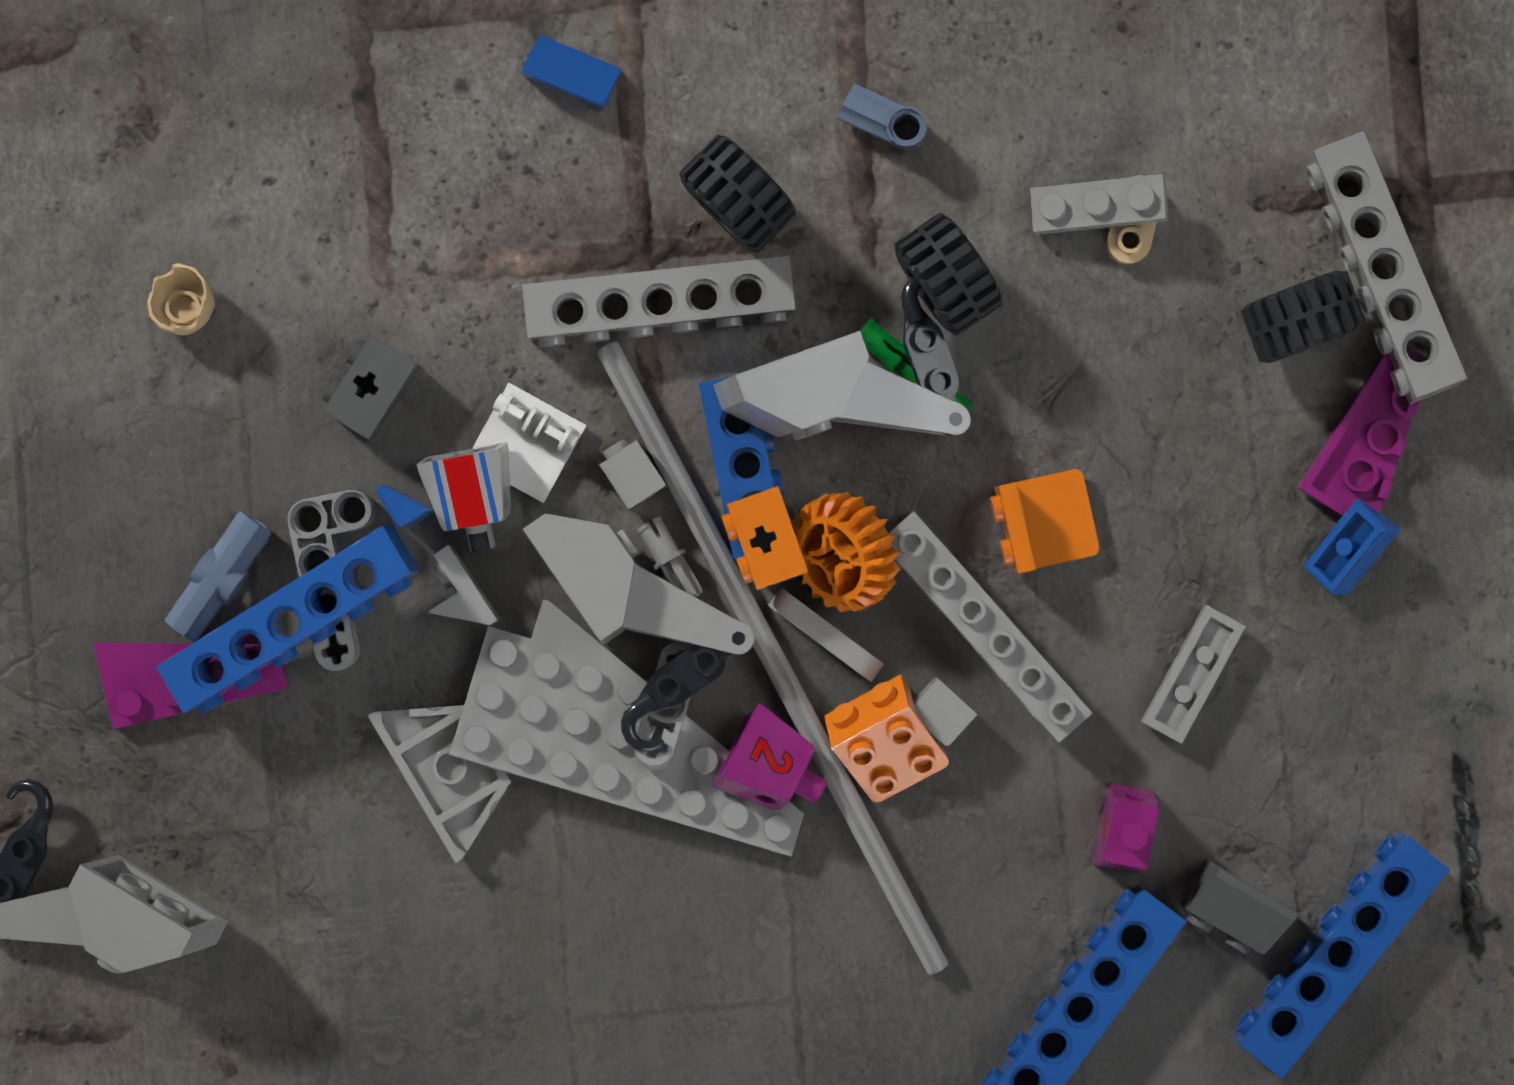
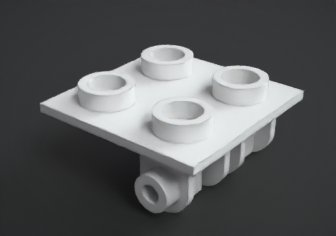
(536, 436)

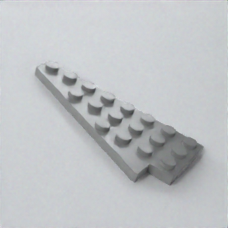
(555, 715)

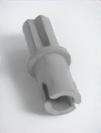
(669, 557)

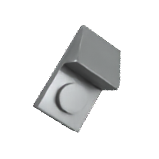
(469, 601)

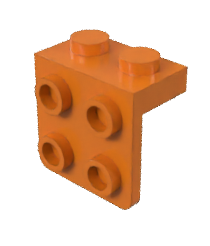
(1045, 521)
(884, 740)

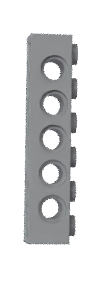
(1354, 160)
(545, 298)
(987, 628)

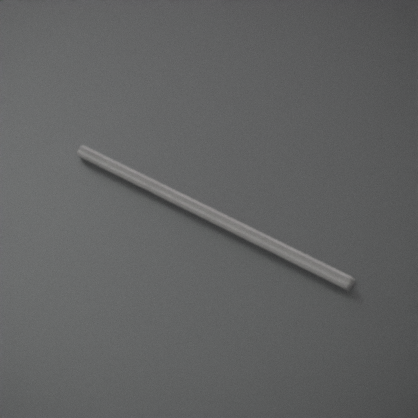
(772, 657)

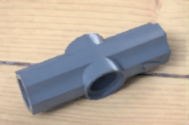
(218, 576)

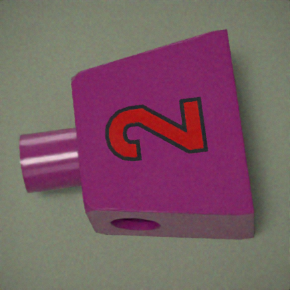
(769, 763)
(1126, 829)

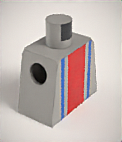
(469, 491)

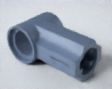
(879, 116)

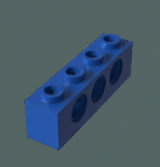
(725, 449)

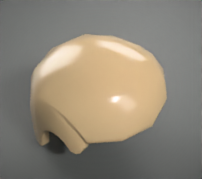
(181, 300)

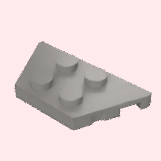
(451, 790)

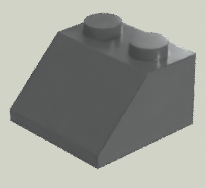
(1237, 909)

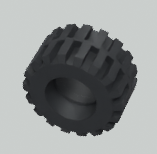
(737, 193)
(951, 274)
(1303, 316)

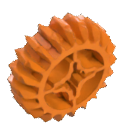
(846, 552)

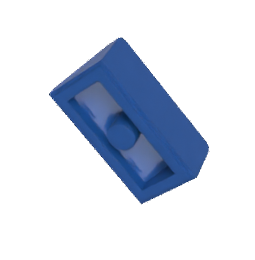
(571, 72)
(403, 508)
(1351, 548)

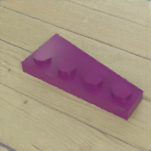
(1364, 444)
(139, 693)

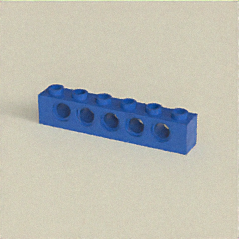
(187, 671)
(1365, 946)
(1106, 998)

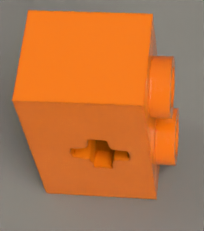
(785, 557)

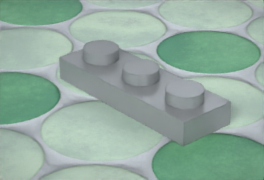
(1099, 204)
(1193, 673)

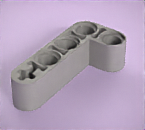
(325, 539)

